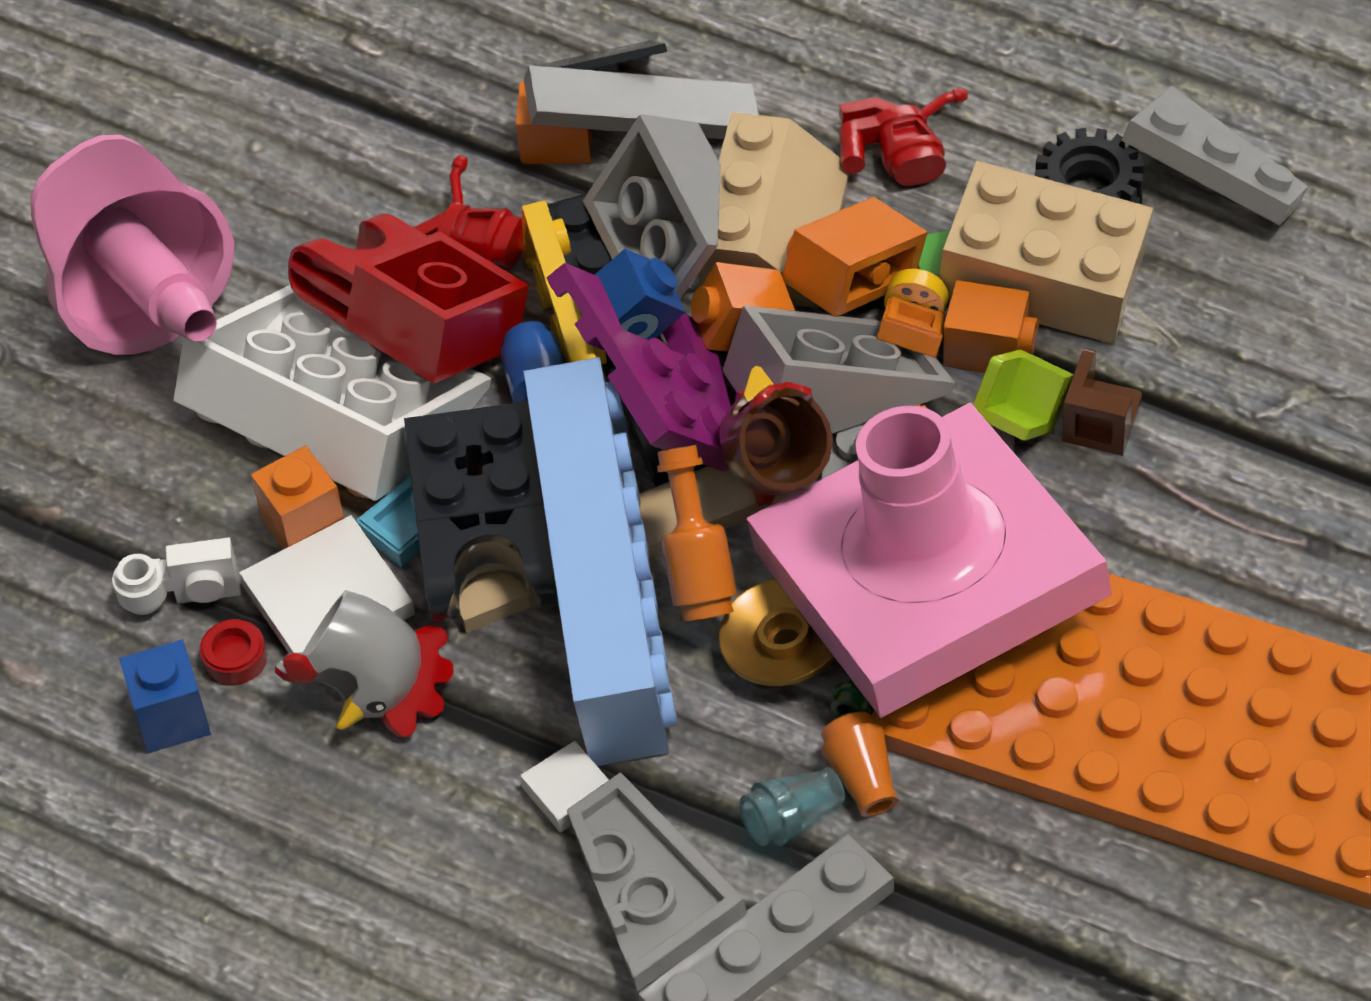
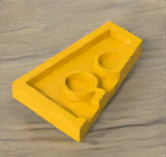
(544, 250)

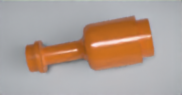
(695, 550)

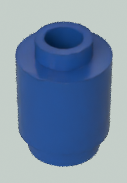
(528, 348)

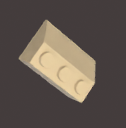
(770, 185)

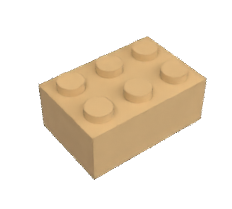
(1050, 239)

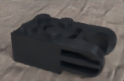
(478, 503)

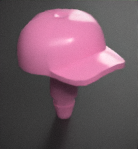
(129, 248)

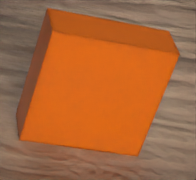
(912, 326)

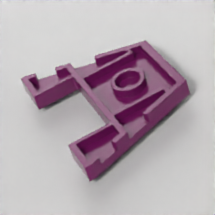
(669, 392)

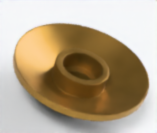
(756, 636)

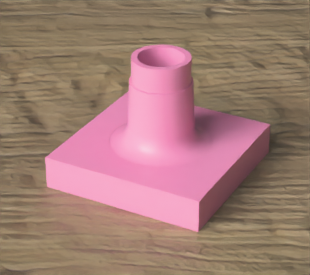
(927, 554)

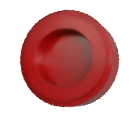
(233, 652)

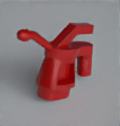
(906, 142)
(486, 231)

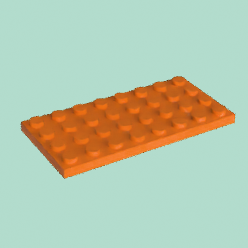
(1174, 730)

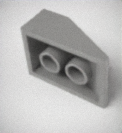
(660, 196)
(838, 359)

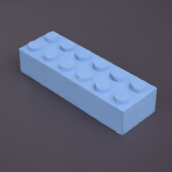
(600, 563)

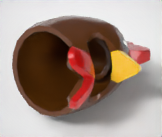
(775, 437)

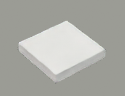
(307, 578)

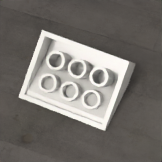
(303, 380)

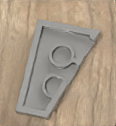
(649, 880)

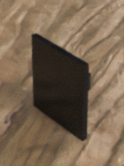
(607, 59)

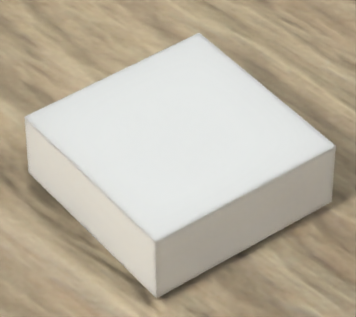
(562, 782)

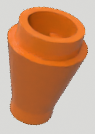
(860, 758)

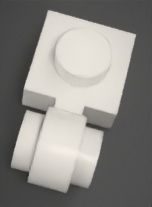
(192, 570)

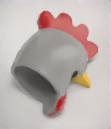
(373, 664)

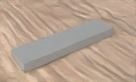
(616, 99)

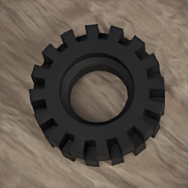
(1094, 159)

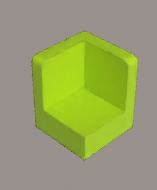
(1022, 394)

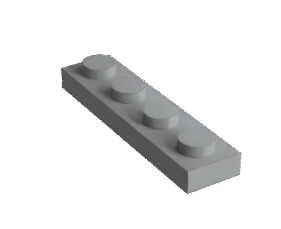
(780, 929)

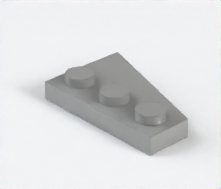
(1211, 153)

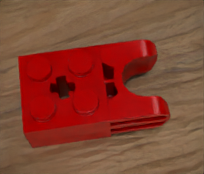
(411, 295)

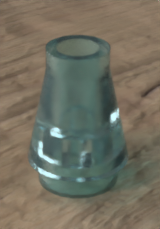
(788, 805)

